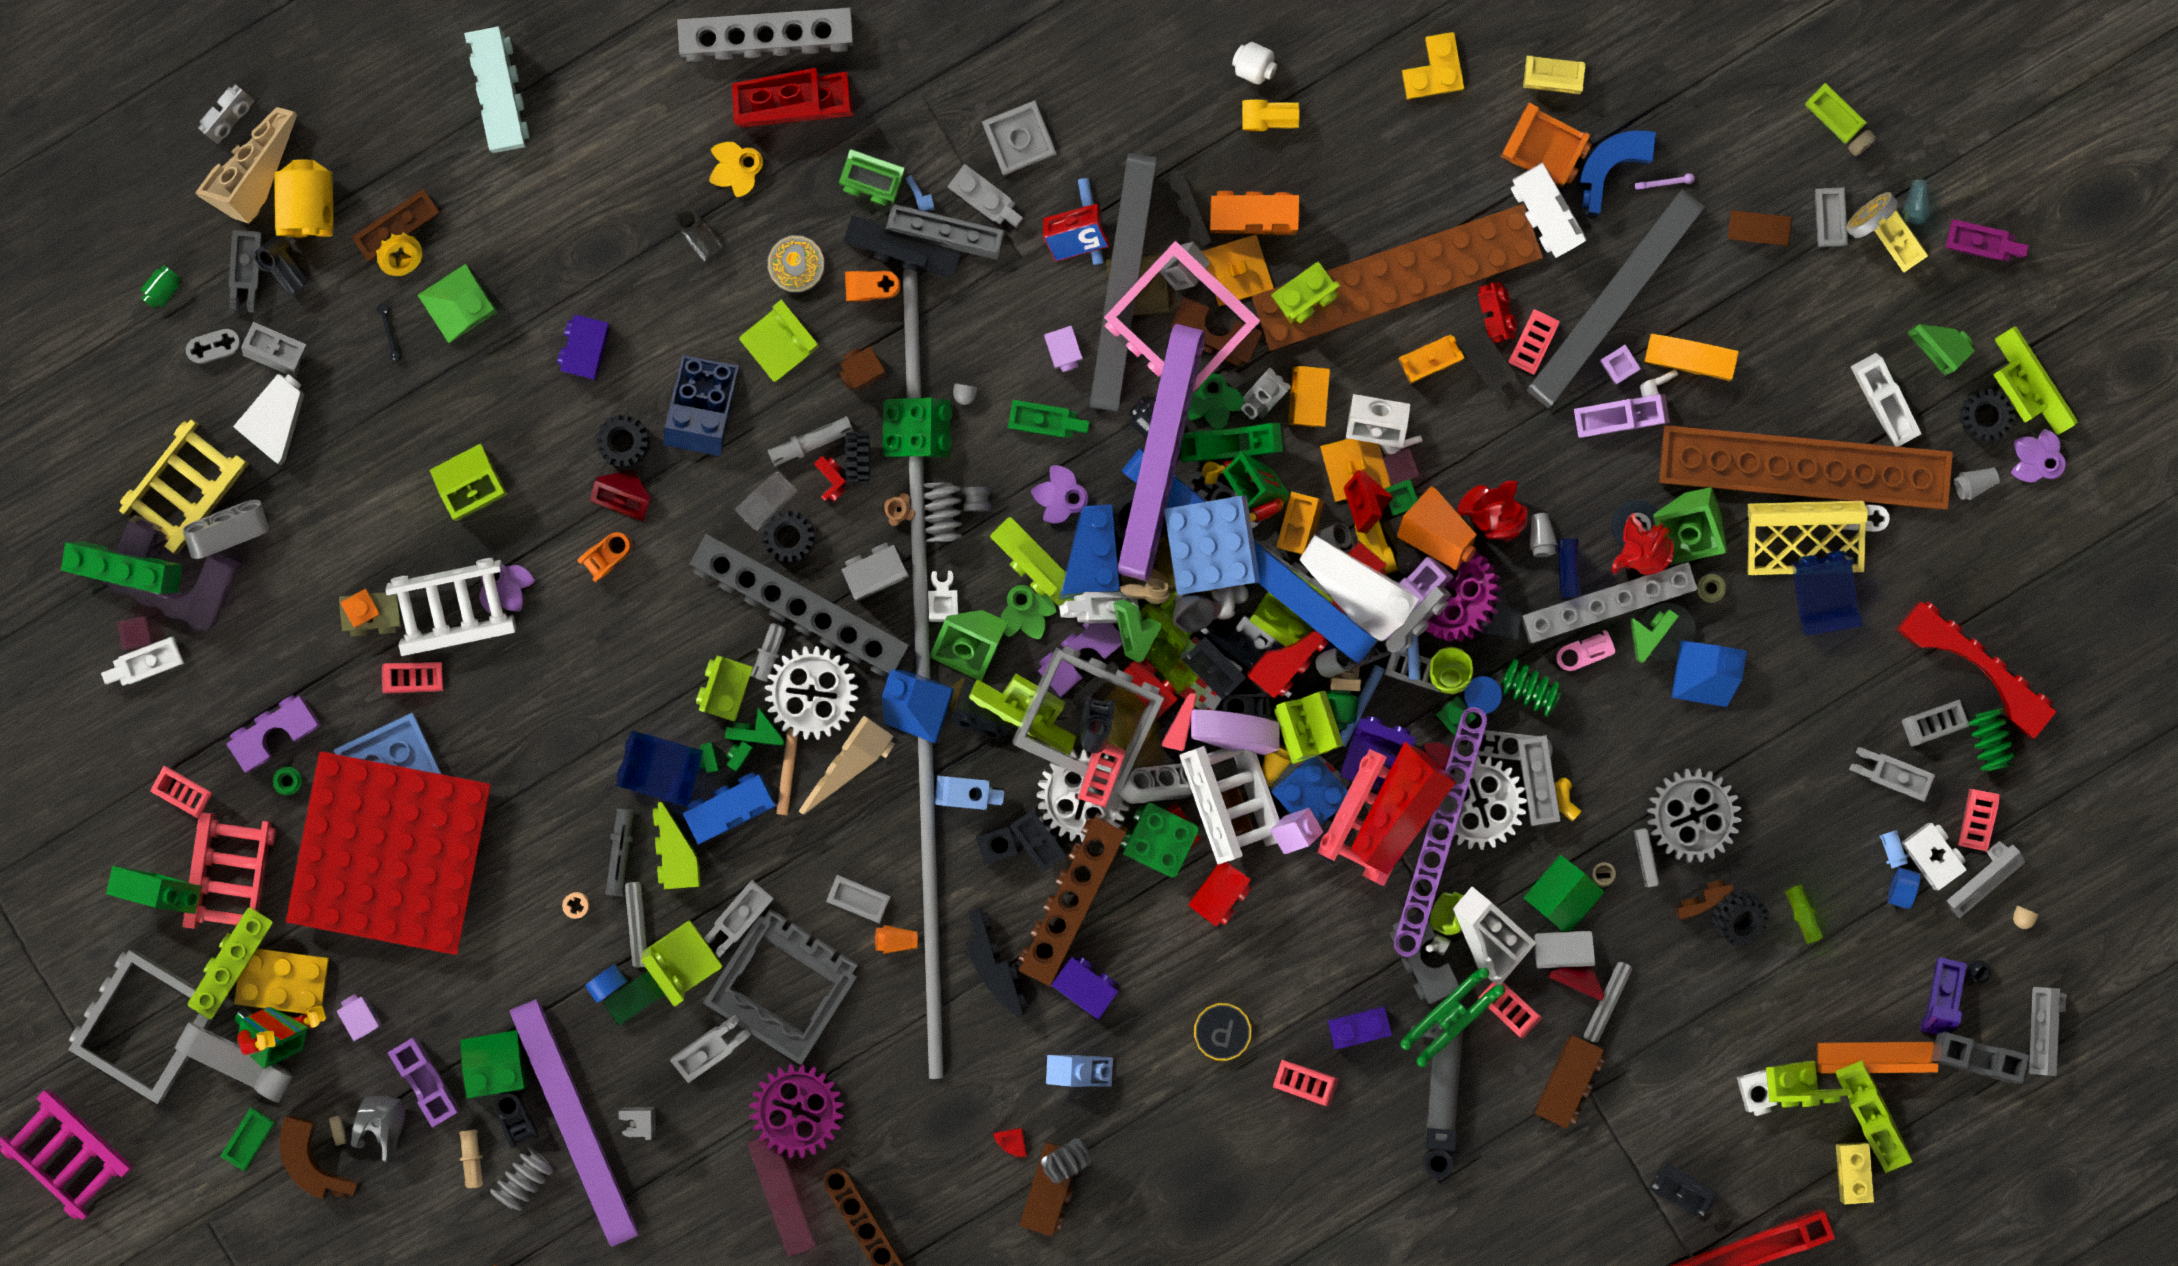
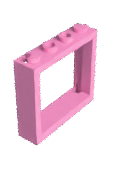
(1135, 345)

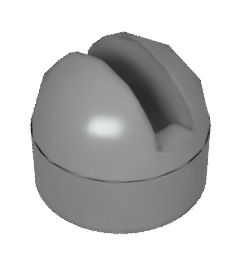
(964, 394)

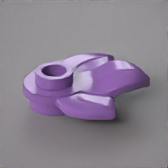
(2034, 456)
(1055, 495)
(509, 587)

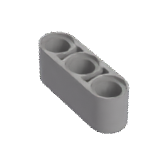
(225, 529)
(1149, 784)

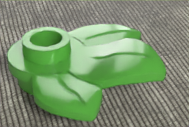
(1027, 616)

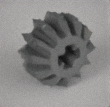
(1066, 1160)

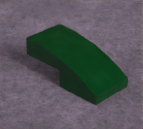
(633, 998)

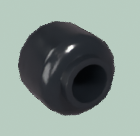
(1142, 415)

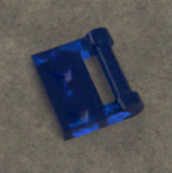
(1568, 568)

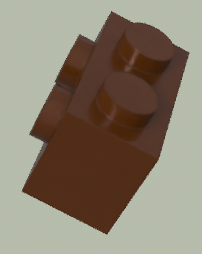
(861, 369)

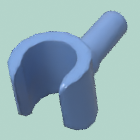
(925, 202)

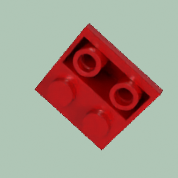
(1219, 893)

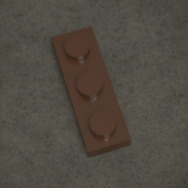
(403, 218)

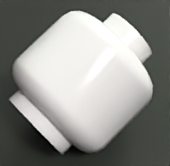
(1254, 63)

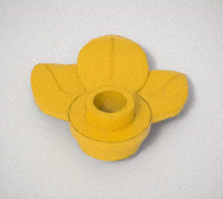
(732, 169)

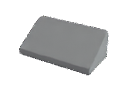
(1564, 949)

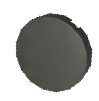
(1681, 630)

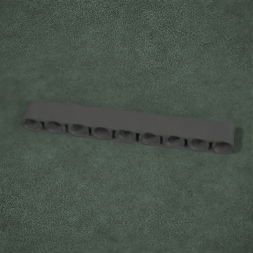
(1122, 276)
(1615, 298)

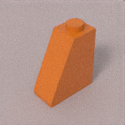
(1438, 530)

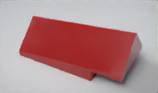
(791, 98)

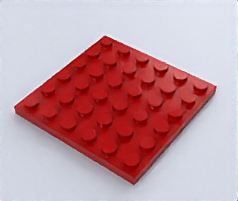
(388, 853)

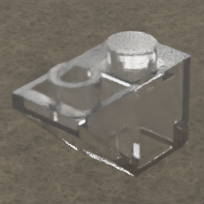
(766, 500)

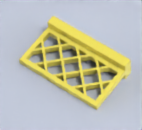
(1804, 514)

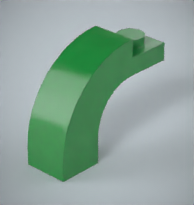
(1229, 443)

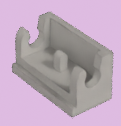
(273, 349)
(643, 1119)

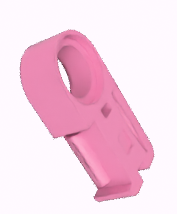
(1589, 651)

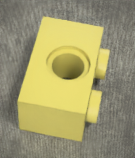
(1854, 1173)

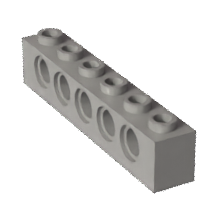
(693, 29)
(1608, 603)

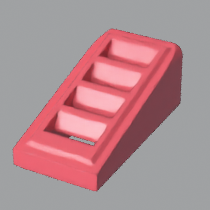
(1544, 319)
(400, 667)
(1179, 729)
(1111, 777)
(163, 783)
(1968, 818)
(1532, 1021)
(1329, 1092)

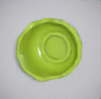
(1451, 670)
(1443, 916)

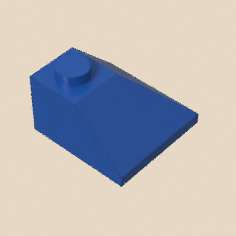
(1708, 673)
(915, 704)

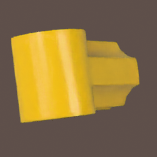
(1261, 115)
(1376, 542)

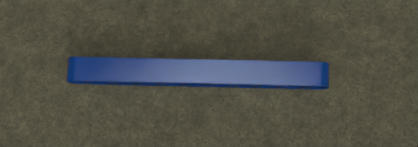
(1284, 583)

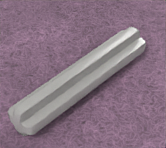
(635, 922)
(1605, 1008)

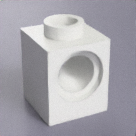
(1746, 1084)

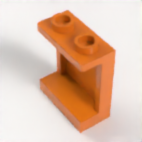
(1549, 141)

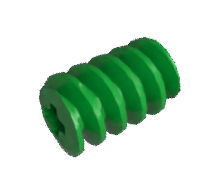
(1531, 688)
(1991, 740)

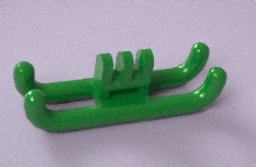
(1452, 1016)

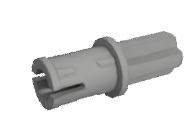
(768, 652)

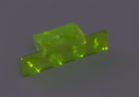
(1167, 649)

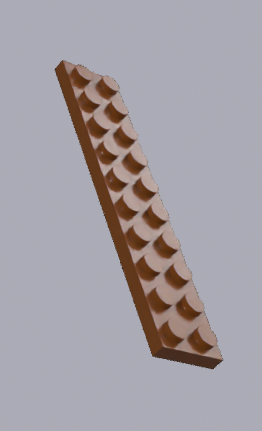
(1409, 275)
(1805, 467)

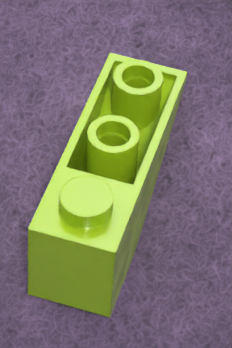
(679, 859)

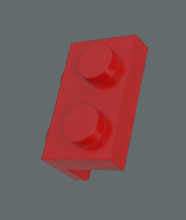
(1143, 672)

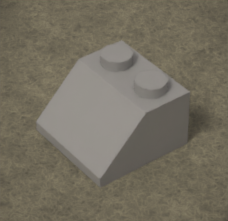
(874, 572)

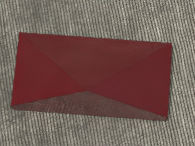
(621, 493)
(1579, 978)

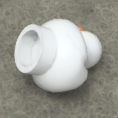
(1227, 598)

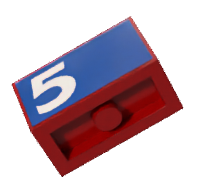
(1074, 232)

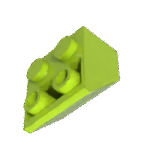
(468, 482)

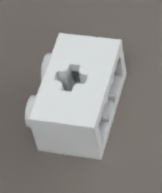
(1919, 849)

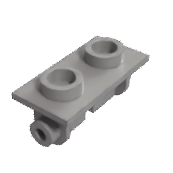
(219, 124)

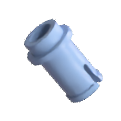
(1894, 849)

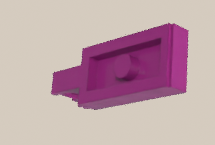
(1983, 241)

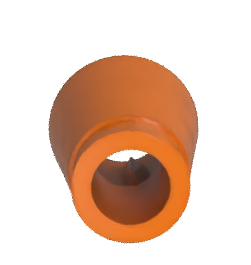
(895, 939)

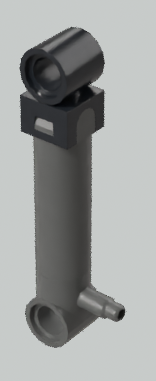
(1443, 1102)

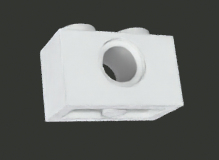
(1378, 421)

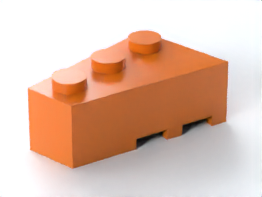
(1254, 213)

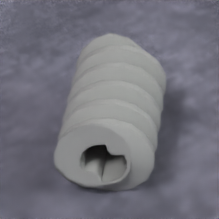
(942, 512)
(523, 1180)

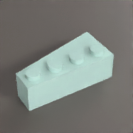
(497, 89)

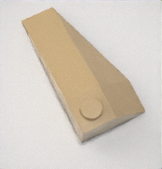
(246, 179)
(859, 752)

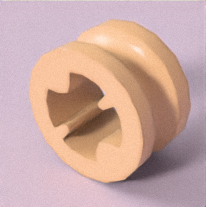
(584, 902)

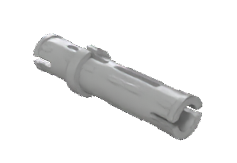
(799, 446)

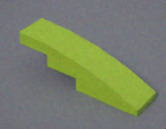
(1874, 1116)

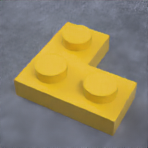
(1441, 75)

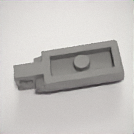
(984, 197)

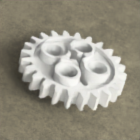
(808, 719)
(1059, 788)
(1505, 794)

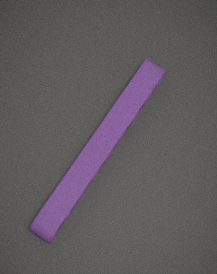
(1161, 452)
(1440, 847)
(574, 1122)

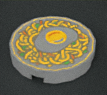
(1869, 215)
(796, 264)

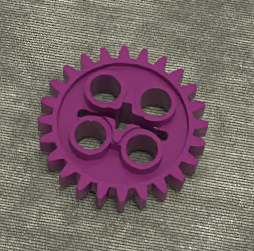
(1473, 609)
(786, 1135)

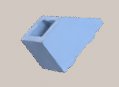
(1079, 1070)

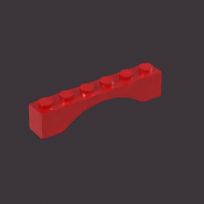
(1278, 666)
(2022, 707)
(1769, 1244)

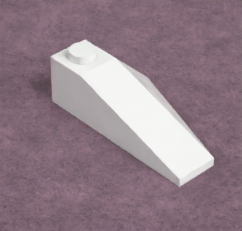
(1359, 590)

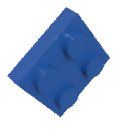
(1311, 787)

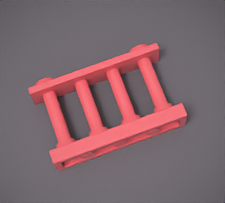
(1346, 817)
(205, 856)

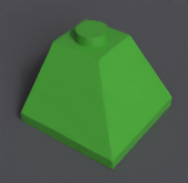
(457, 303)
(1943, 346)
(1694, 525)
(969, 642)

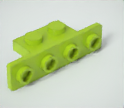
(2030, 385)
(1030, 559)
(1013, 704)
(229, 964)

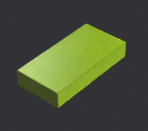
(1835, 113)

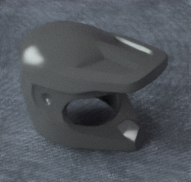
(383, 1117)

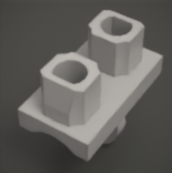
(1264, 395)

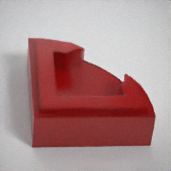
(1011, 1142)

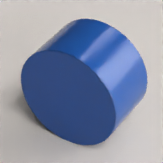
(1483, 694)
(1903, 888)
(605, 983)

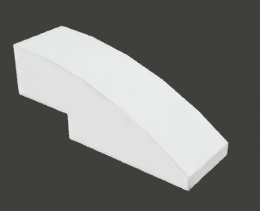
(1886, 399)

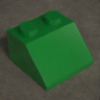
(492, 1064)

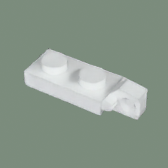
(1094, 607)
(144, 662)

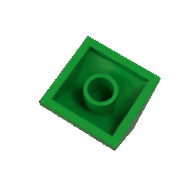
(1563, 894)

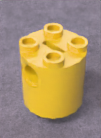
(304, 200)

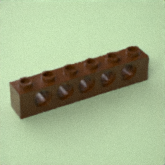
(1045, 967)

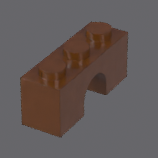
(1194, 314)

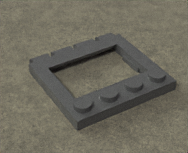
(758, 1019)

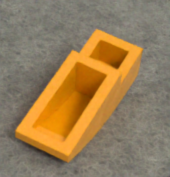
(1691, 356)

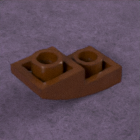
(1760, 227)
(1711, 896)

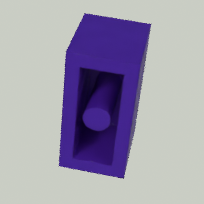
(584, 347)
(1085, 987)
(1359, 1027)

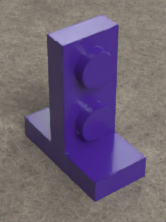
(1945, 997)

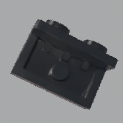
(971, 716)

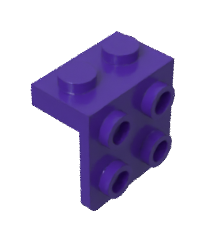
(1379, 738)

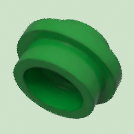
(278, 781)

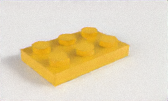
(282, 981)

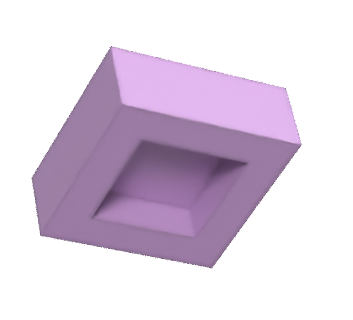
(1620, 364)

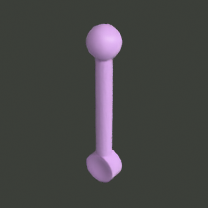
(1688, 179)

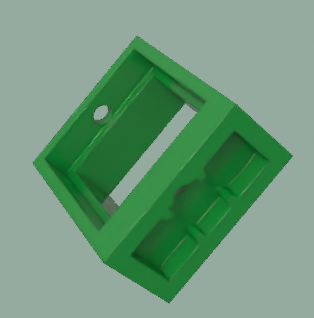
(153, 889)

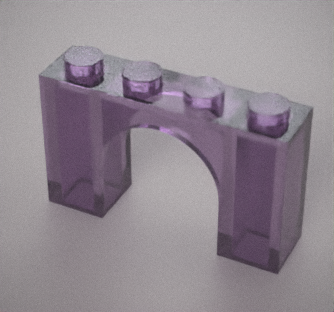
(199, 606)

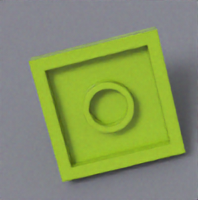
(1308, 727)

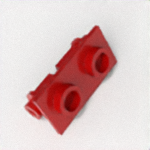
(1497, 301)

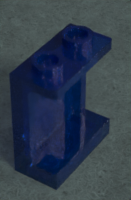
(1826, 593)
(659, 768)

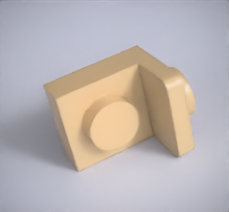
(1346, 681)

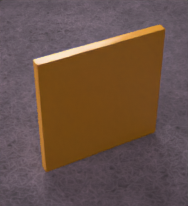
(1239, 267)
(1346, 458)

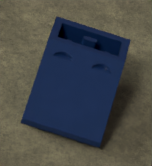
(700, 405)

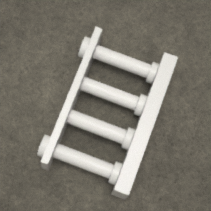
(442, 634)
(1213, 809)

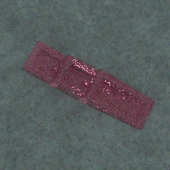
(782, 1198)

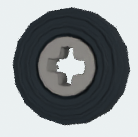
(1642, 509)

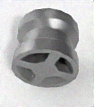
(976, 498)

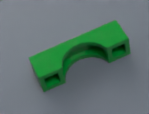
(122, 569)

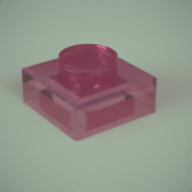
(1400, 466)
(134, 633)

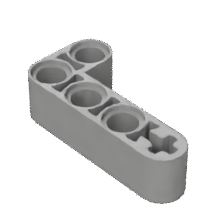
(227, 1058)

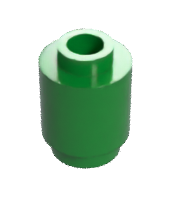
(160, 287)

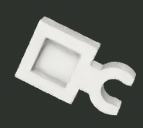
(942, 601)

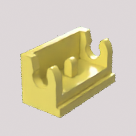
(1554, 75)
(1900, 241)

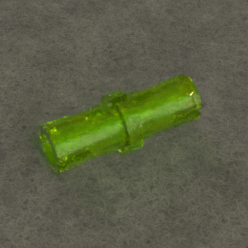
(1804, 914)

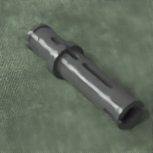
(625, 818)

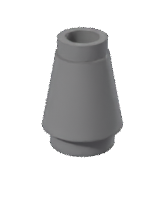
(1974, 483)
(1542, 536)

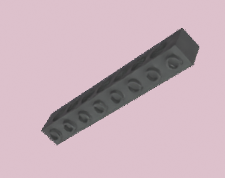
(712, 549)

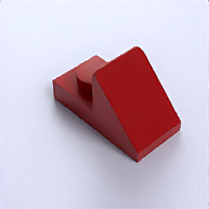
(1365, 500)

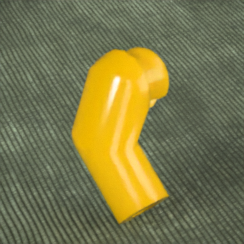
(1562, 790)

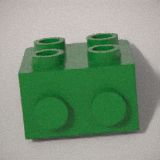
(916, 427)
(1159, 839)

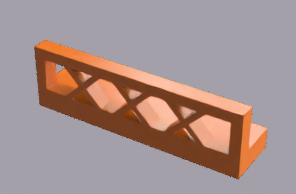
(1877, 1056)

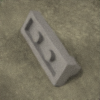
(1538, 780)
(2003, 864)
(2044, 1029)

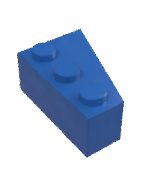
(1092, 554)
(729, 807)

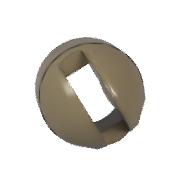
(1603, 869)

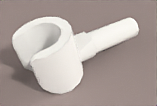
(1649, 387)
(1389, 450)
(1438, 945)

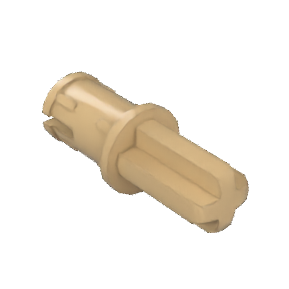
(471, 1158)

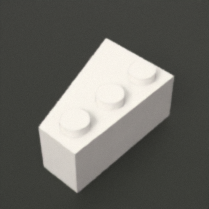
(1548, 210)
(1491, 935)

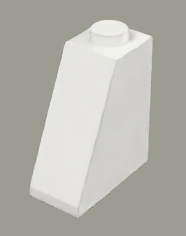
(273, 417)

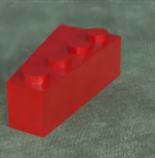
(1401, 808)

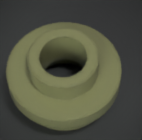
(1720, 588)

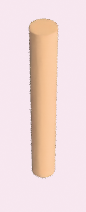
(787, 773)

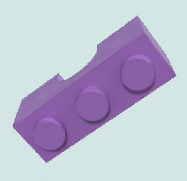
(1097, 636)
(251, 745)
(425, 1080)

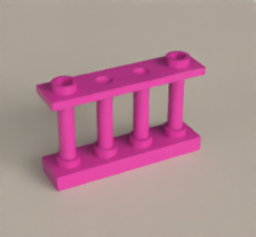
(92, 1145)

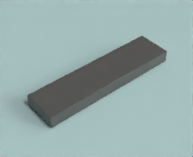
(944, 231)

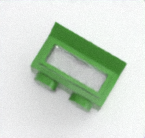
(871, 177)

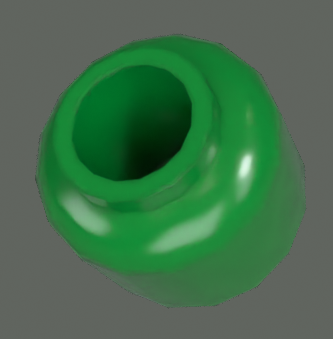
(1343, 706)

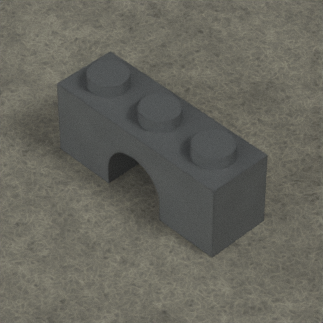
(1433, 982)
(1979, 1058)

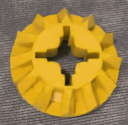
(406, 262)

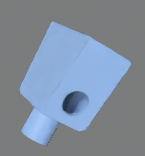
(955, 793)

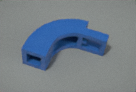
(1620, 148)

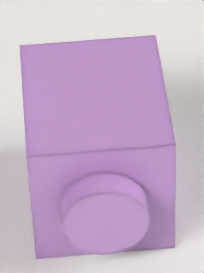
(1063, 349)
(1296, 831)
(358, 1016)

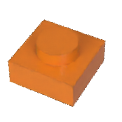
(360, 608)

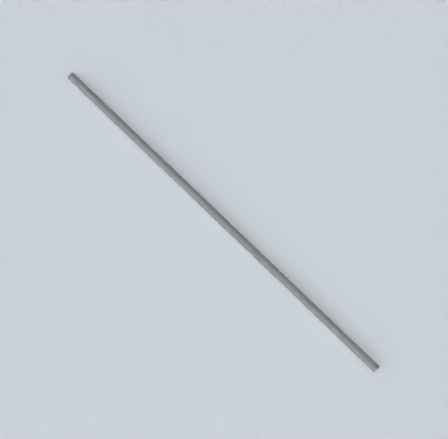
(922, 662)

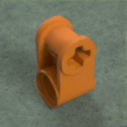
(866, 285)
(605, 556)

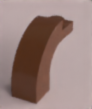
(300, 1165)

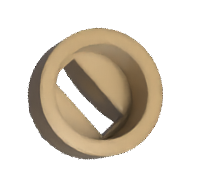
(2024, 918)

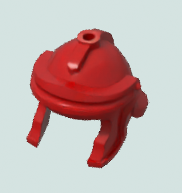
(1495, 510)
(1643, 549)

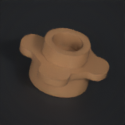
(891, 506)

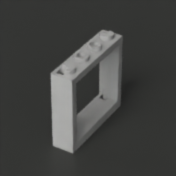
(1097, 668)
(95, 1011)

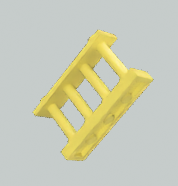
(212, 490)

